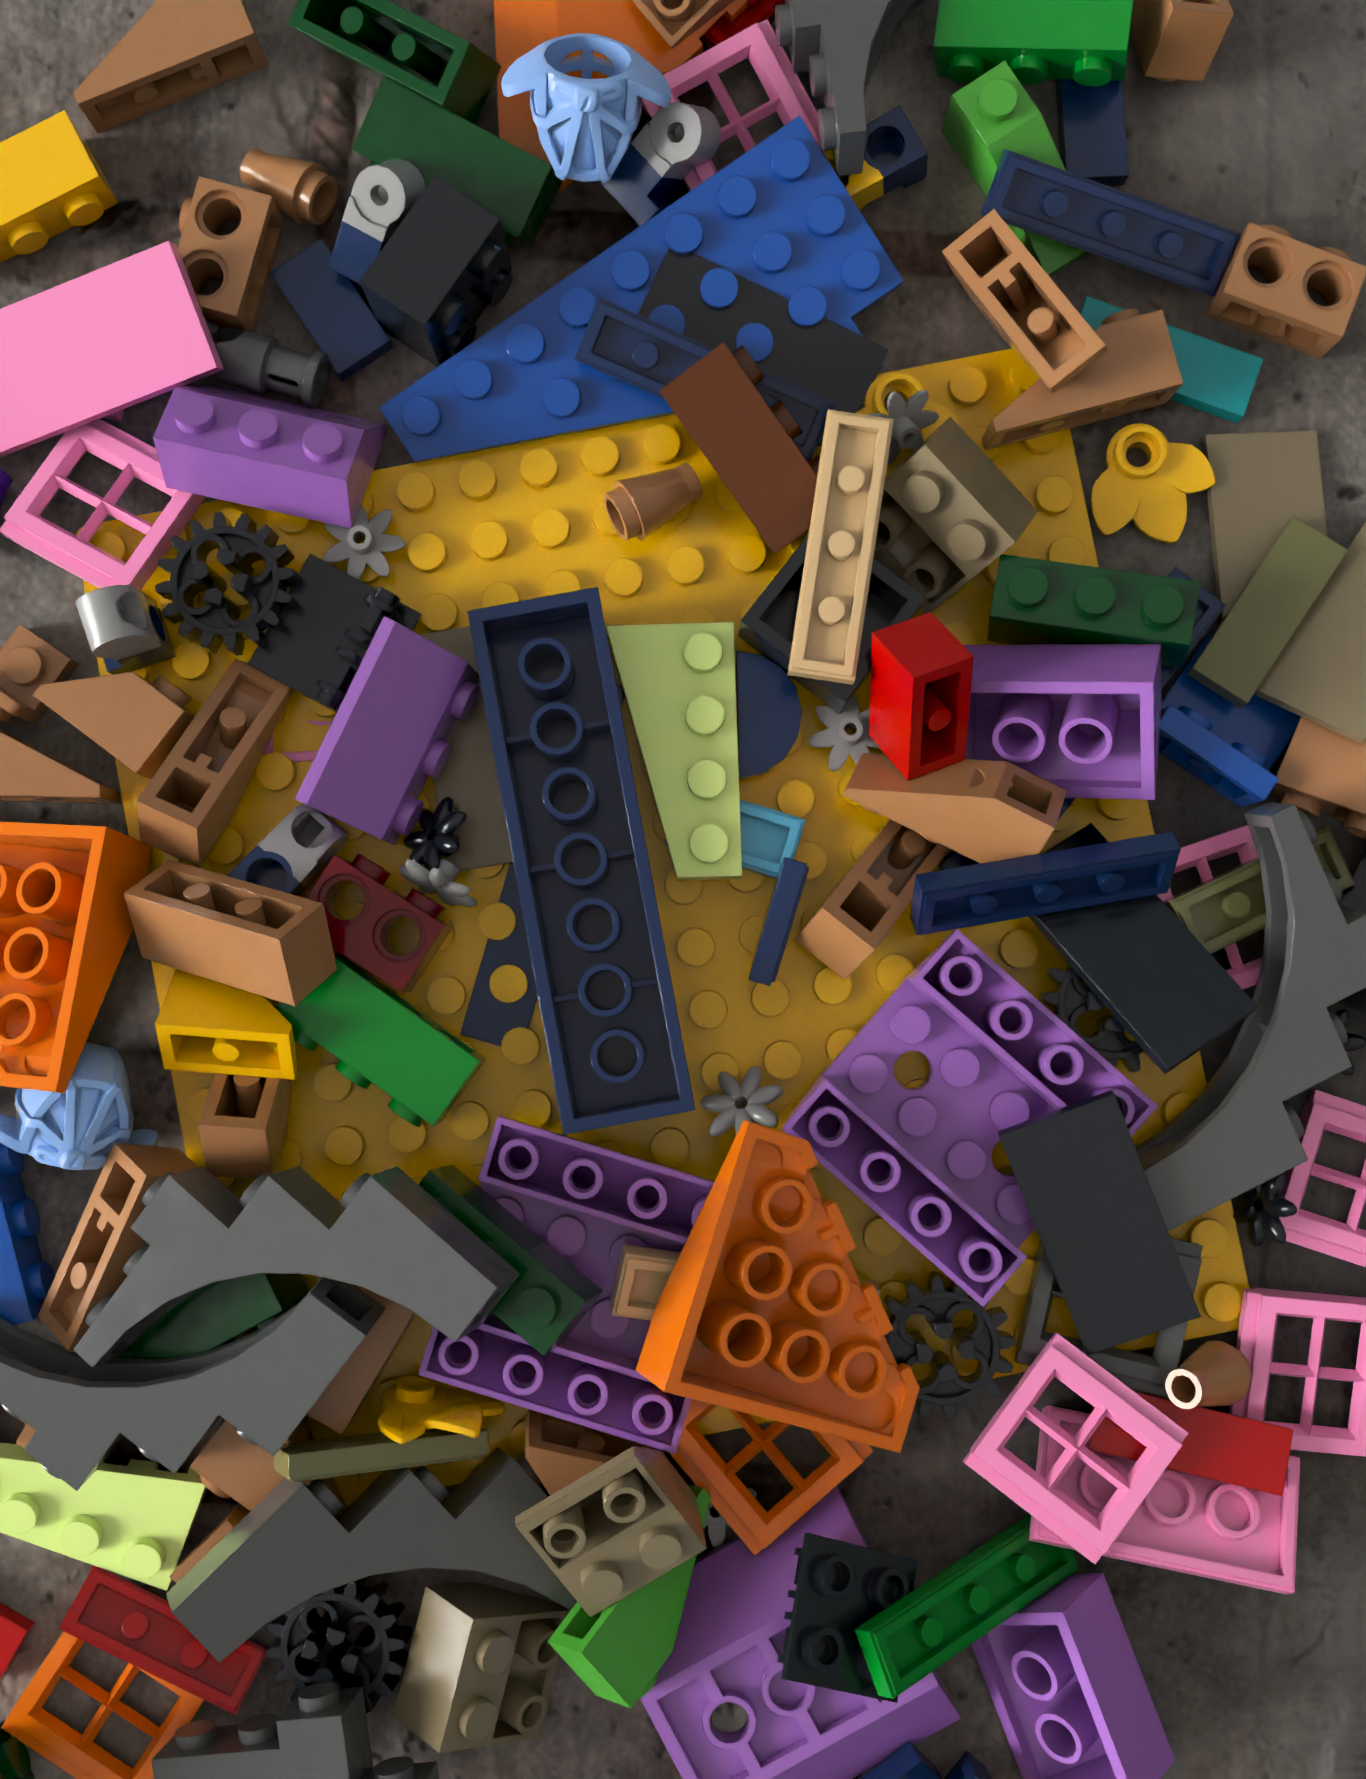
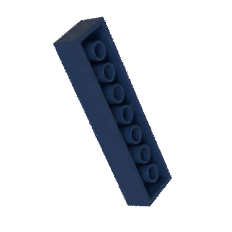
(581, 861)

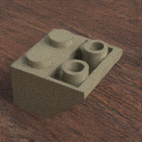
(947, 515)
(616, 1527)
(479, 1667)

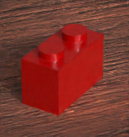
(920, 695)

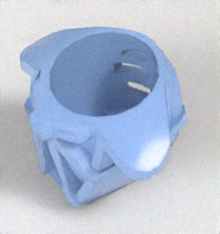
(585, 120)
(83, 1123)

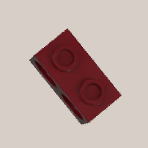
(367, 935)

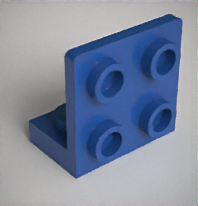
(1219, 741)

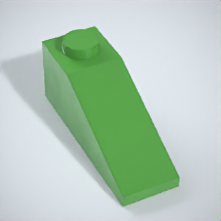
(997, 116)
(629, 1641)

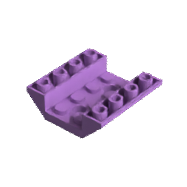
(928, 1148)
(585, 1208)
(730, 1653)

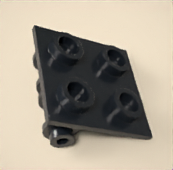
(327, 632)
(834, 1594)

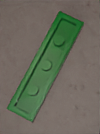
(959, 1607)

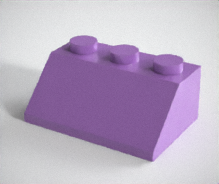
(267, 453)
(1070, 714)
(390, 733)
(1073, 1688)

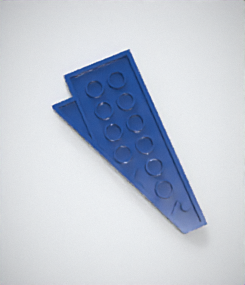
(765, 216)

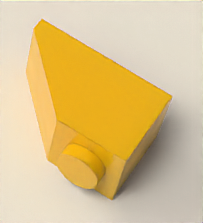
(223, 1031)

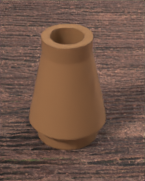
(298, 186)
(648, 501)
(1210, 1377)

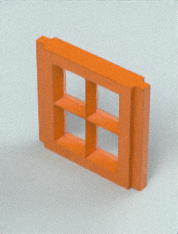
(732, 1497)
(77, 1751)

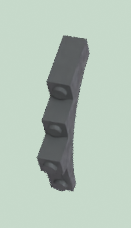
(840, 50)
(1312, 958)
(377, 1237)
(171, 1404)
(300, 1548)
(314, 1738)

